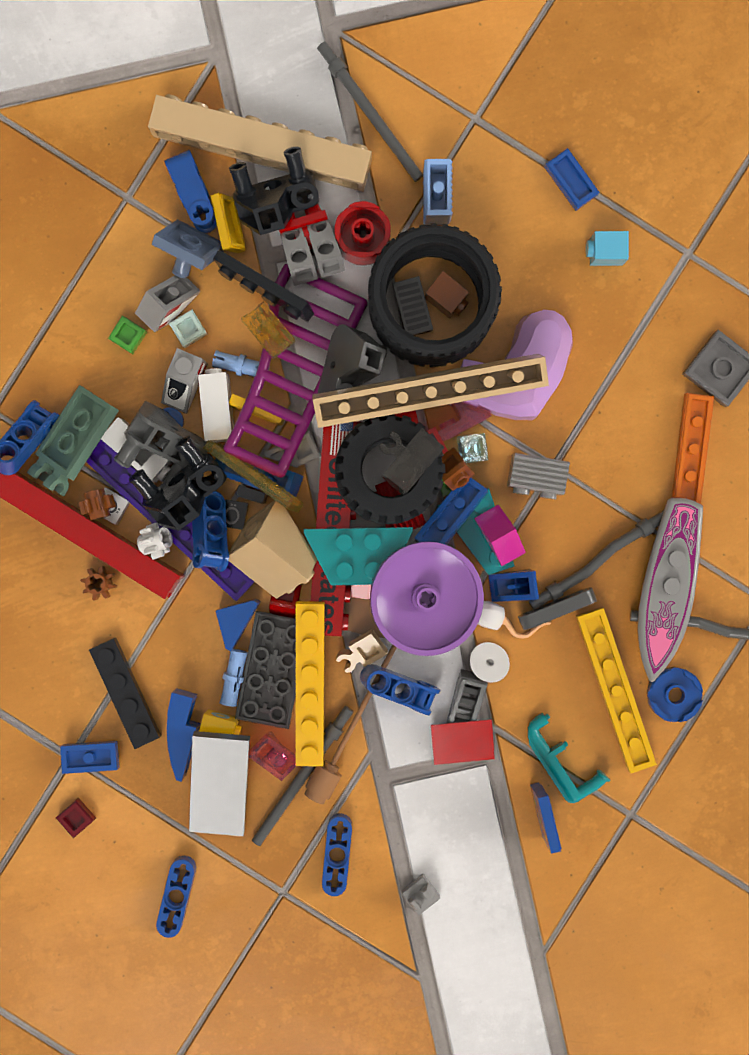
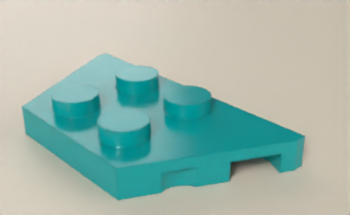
(354, 554)

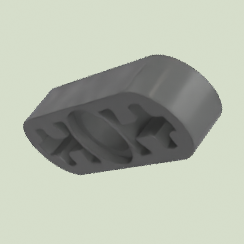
(557, 608)

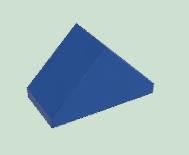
(513, 586)
(234, 620)

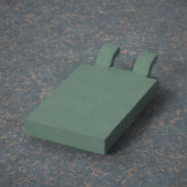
(72, 439)

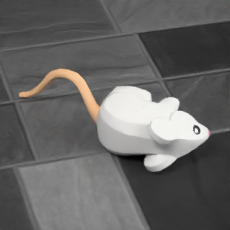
(494, 616)

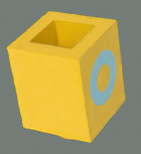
(220, 723)

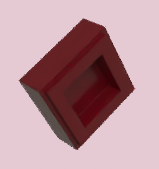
(76, 818)

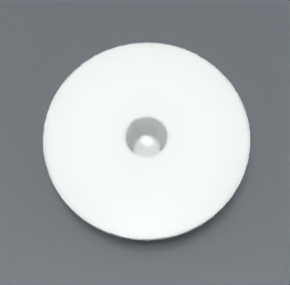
(489, 662)

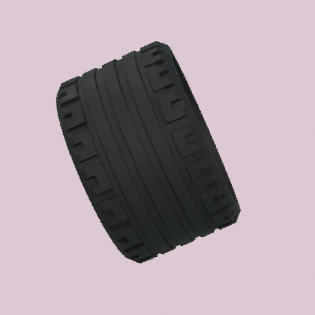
(443, 243)

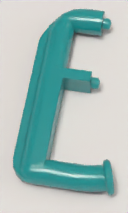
(554, 768)

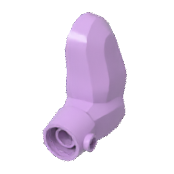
(536, 333)

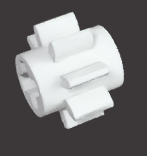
(154, 541)

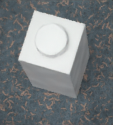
(215, 406)
(153, 464)

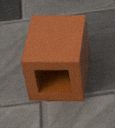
(447, 295)

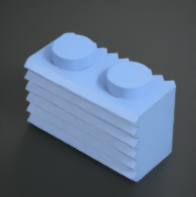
(437, 191)

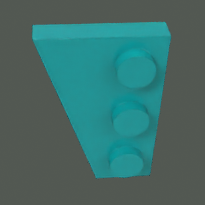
(476, 542)

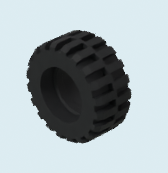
(354, 488)

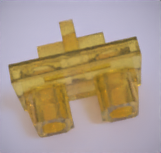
(268, 330)

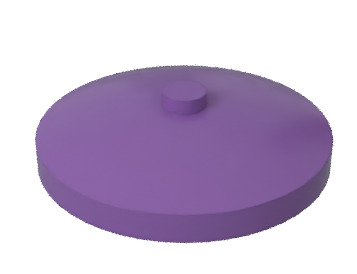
(426, 598)

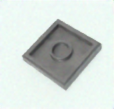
(720, 368)

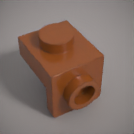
(456, 470)

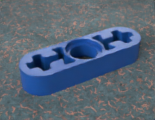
(342, 874)
(164, 913)

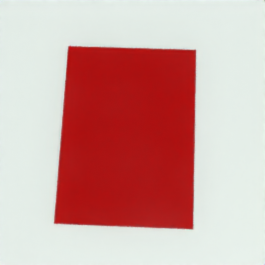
(462, 742)

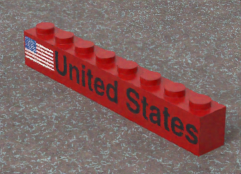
(332, 514)

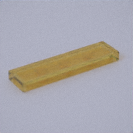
(255, 477)

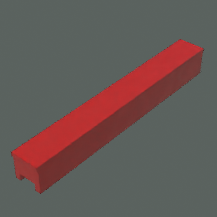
(88, 534)

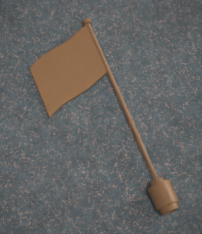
(326, 777)

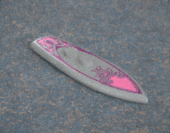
(669, 584)

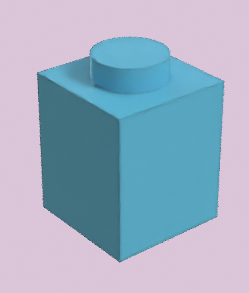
(608, 248)

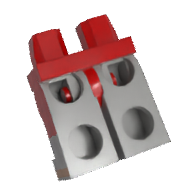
(308, 234)

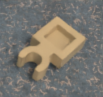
(364, 649)

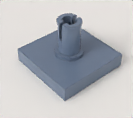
(188, 245)

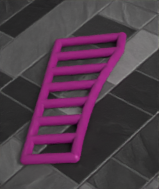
(263, 374)

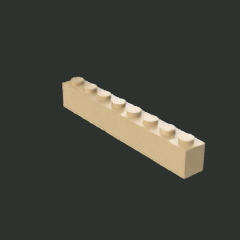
(258, 142)
(430, 390)

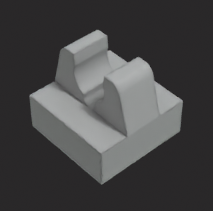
(420, 894)

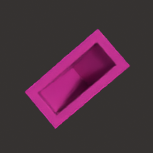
(500, 535)

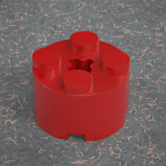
(348, 226)

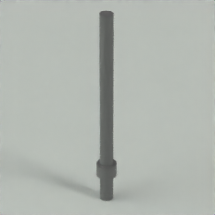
(339, 70)
(333, 732)

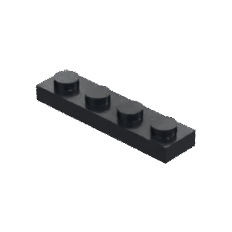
(270, 291)
(125, 693)

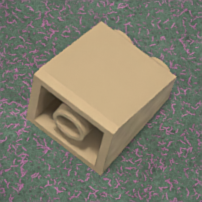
(273, 551)

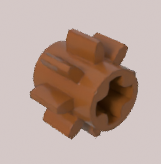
(96, 504)
(91, 580)

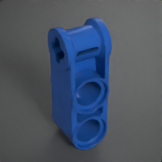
(192, 190)
(36, 424)
(210, 534)
(415, 695)

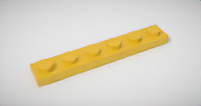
(310, 683)
(616, 690)

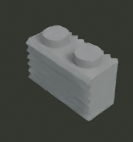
(538, 474)

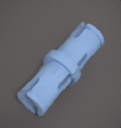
(234, 363)
(233, 677)

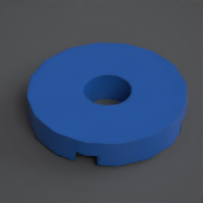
(689, 702)

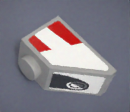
(166, 301)
(182, 380)

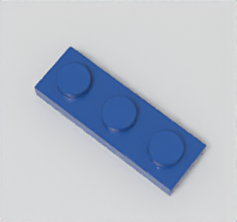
(452, 513)

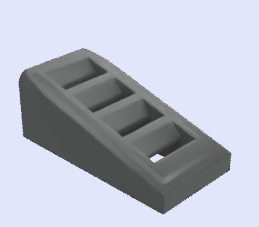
(467, 677)

